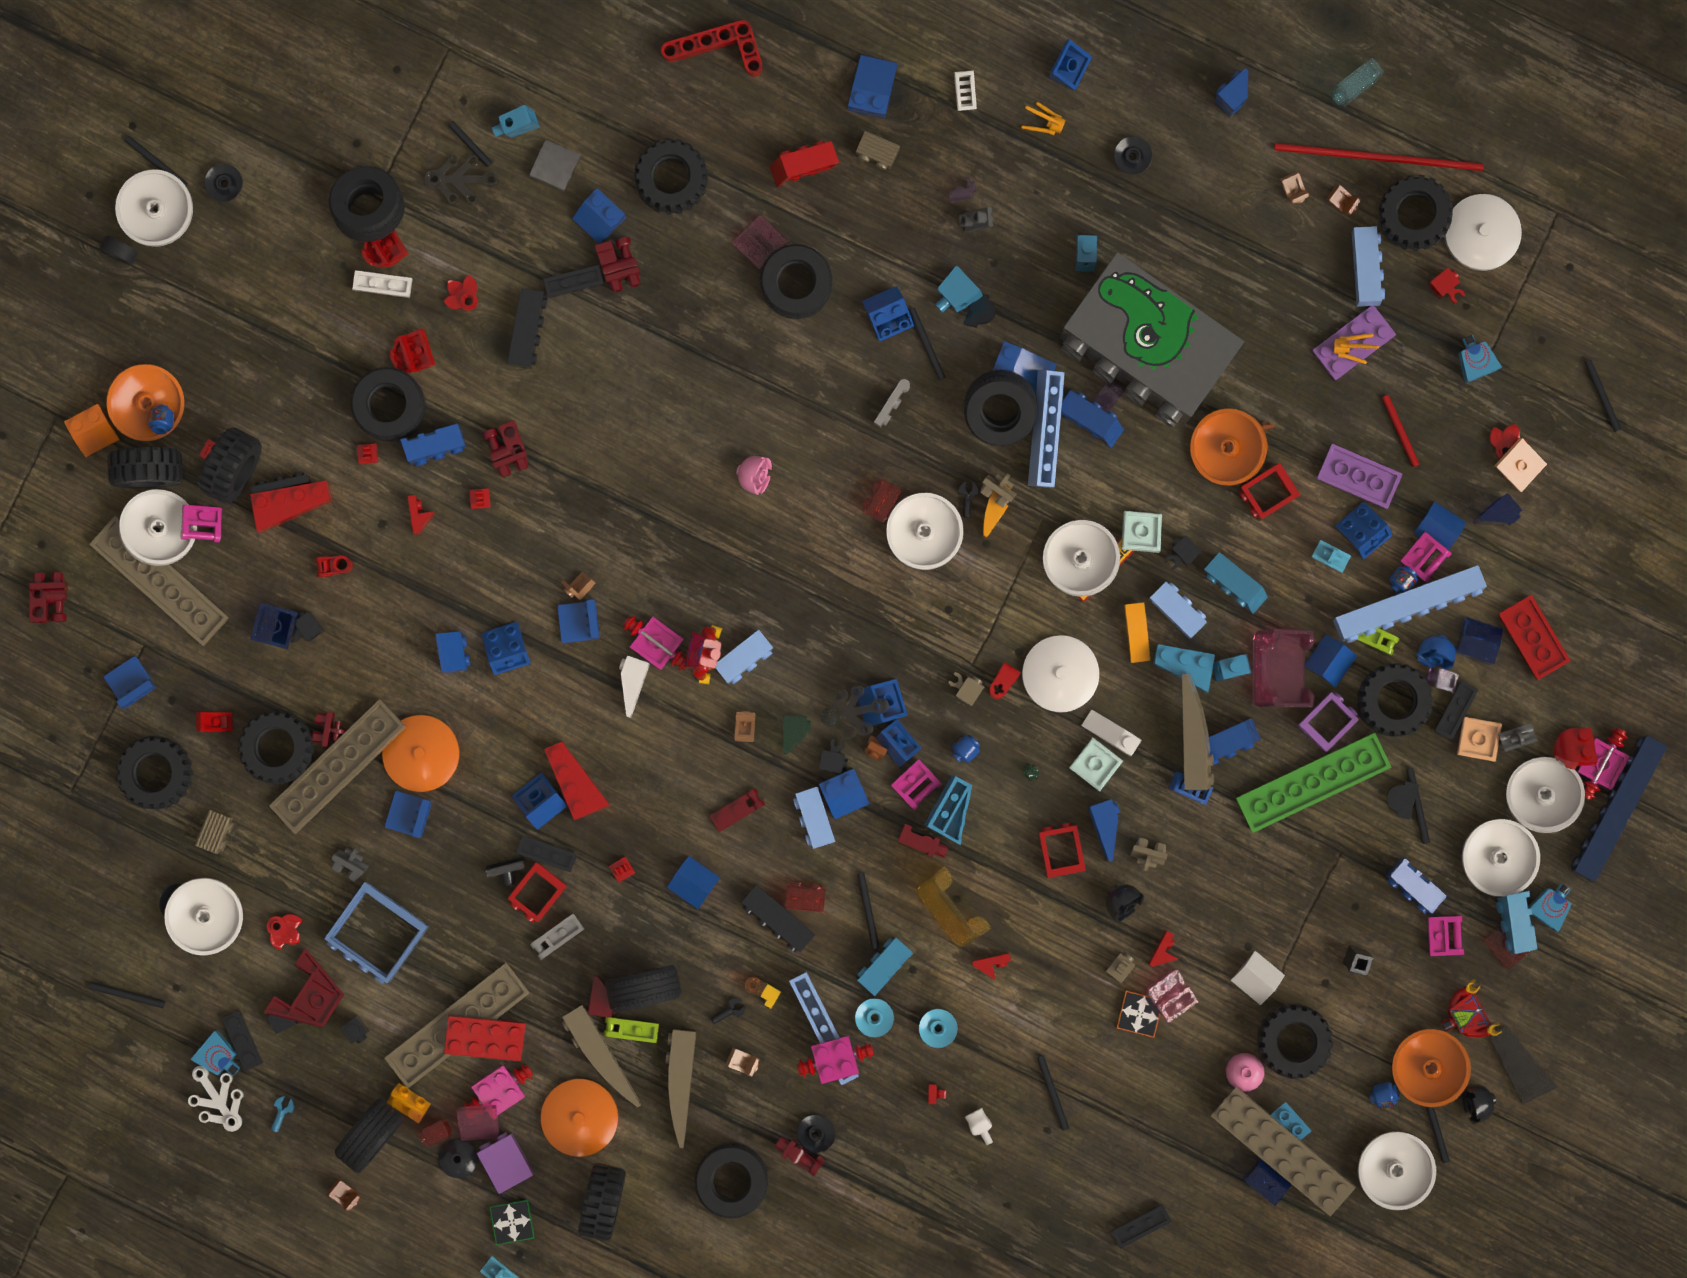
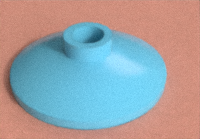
(874, 1028)
(941, 1038)

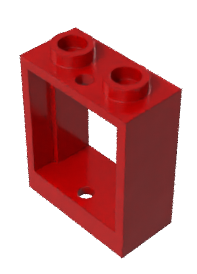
(1286, 482)
(1047, 831)
(551, 878)

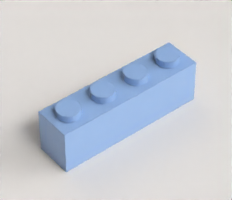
(1367, 266)

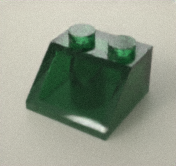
(794, 731)

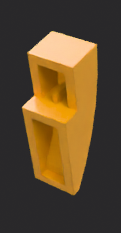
(992, 514)
(1137, 632)

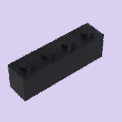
(526, 329)
(778, 918)

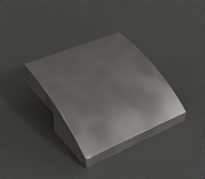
(554, 165)

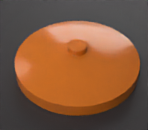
(136, 393)
(1228, 447)
(422, 754)
(1431, 1068)
(579, 1117)

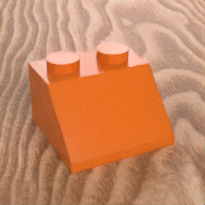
(92, 430)

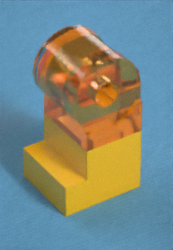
(757, 986)

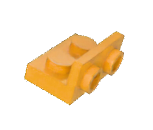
(408, 1103)

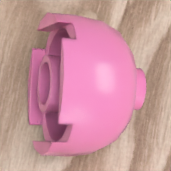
(753, 474)
(1245, 1071)

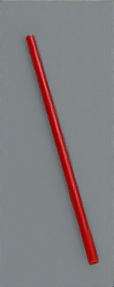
(1378, 157)

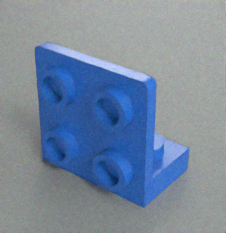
(1364, 529)
(578, 621)
(505, 648)
(130, 682)
(408, 814)

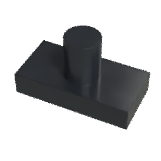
(506, 869)

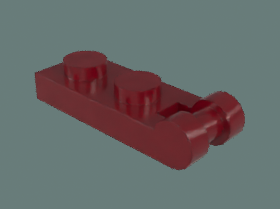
(736, 810)

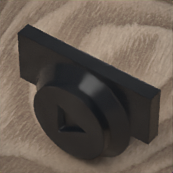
(980, 312)
(1402, 799)

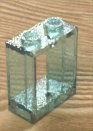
(1357, 82)

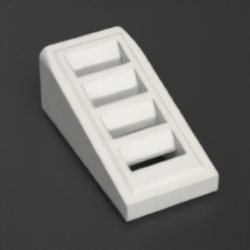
(970, 73)

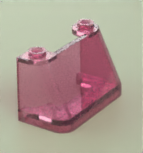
(1281, 668)

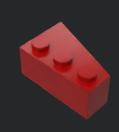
(803, 162)

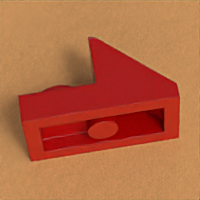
(418, 519)
(213, 722)
(1160, 956)
(986, 964)

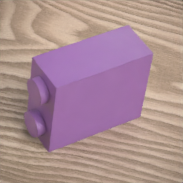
(505, 1162)

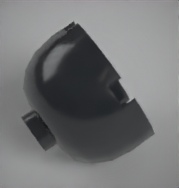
(1122, 901)
(1478, 1102)

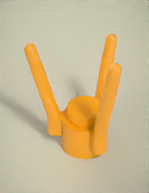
(1055, 122)
(1343, 345)

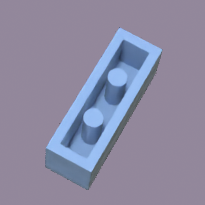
(1178, 609)
(744, 657)
(814, 818)

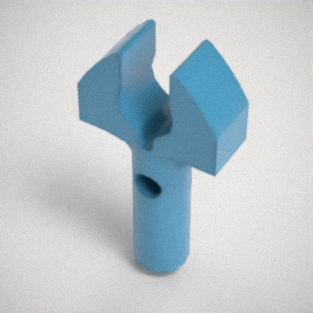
(281, 1112)

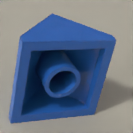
(1070, 65)
(1441, 525)
(1330, 660)
(898, 742)
(693, 882)

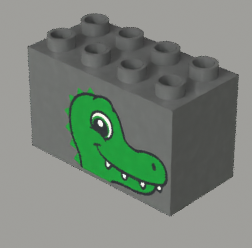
(1149, 341)

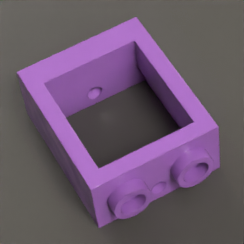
(1314, 735)

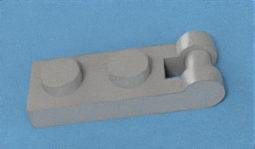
(893, 402)
(558, 936)

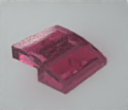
(760, 241)
(1171, 995)
(478, 1122)

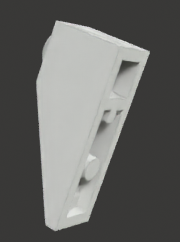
(632, 678)
(1111, 733)

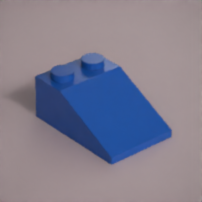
(872, 87)
(1022, 362)
(1105, 822)

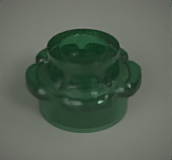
(1030, 772)

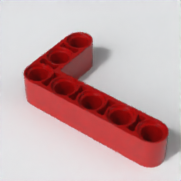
(717, 43)

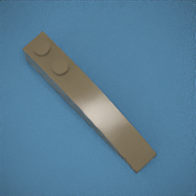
(1196, 740)
(597, 1051)
(679, 1078)

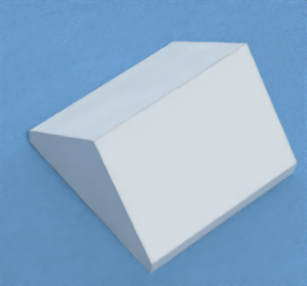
(1258, 978)

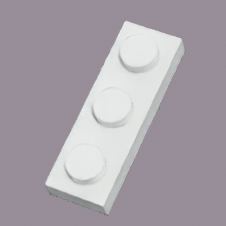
(382, 284)

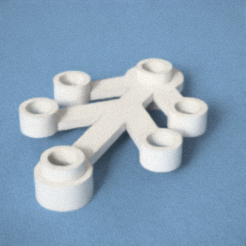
(218, 1101)

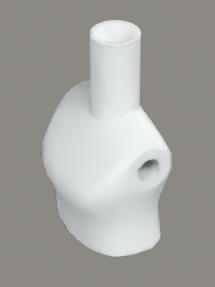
(979, 1125)

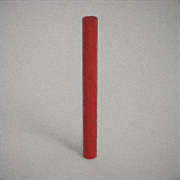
(1400, 431)

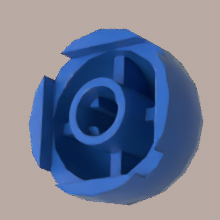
(1437, 651)

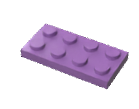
(1366, 323)
(1359, 476)

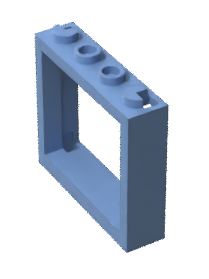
(351, 955)

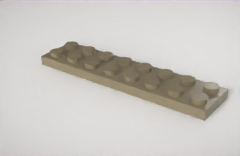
(163, 586)
(337, 766)
(426, 1047)
(1283, 1151)

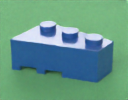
(1091, 417)

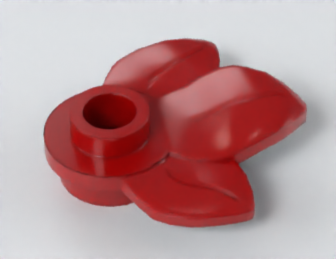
(460, 292)
(1505, 438)
(286, 932)

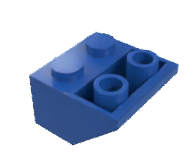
(1233, 96)
(888, 313)

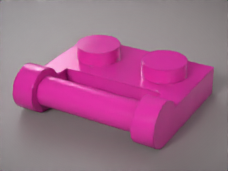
(204, 517)
(1421, 552)
(911, 780)
(1439, 936)

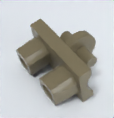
(991, 484)
(1147, 856)

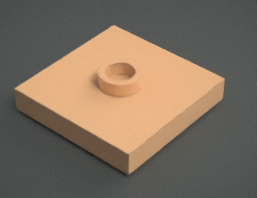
(1520, 465)
(1479, 739)

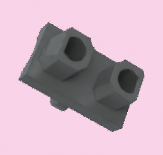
(976, 219)
(1517, 737)
(350, 860)

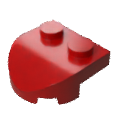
(385, 251)
(412, 352)
(1575, 748)

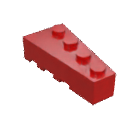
(284, 504)
(576, 785)

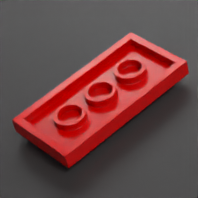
(1534, 637)
(484, 1038)

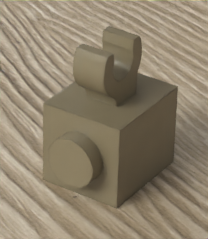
(968, 690)
(1120, 967)

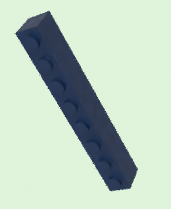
(1618, 808)

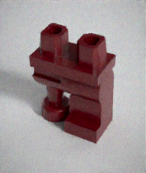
(621, 269)
(509, 453)
(44, 593)
(922, 843)
(799, 1156)

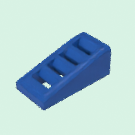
(1175, 785)

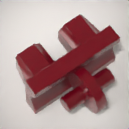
(327, 720)

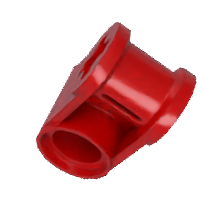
(329, 566)
(1005, 678)

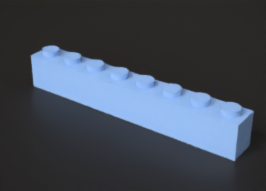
(1410, 603)

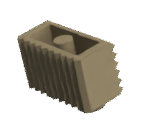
(877, 150)
(214, 832)

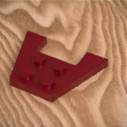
(315, 1000)

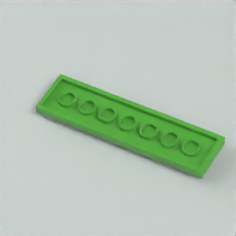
(1313, 782)

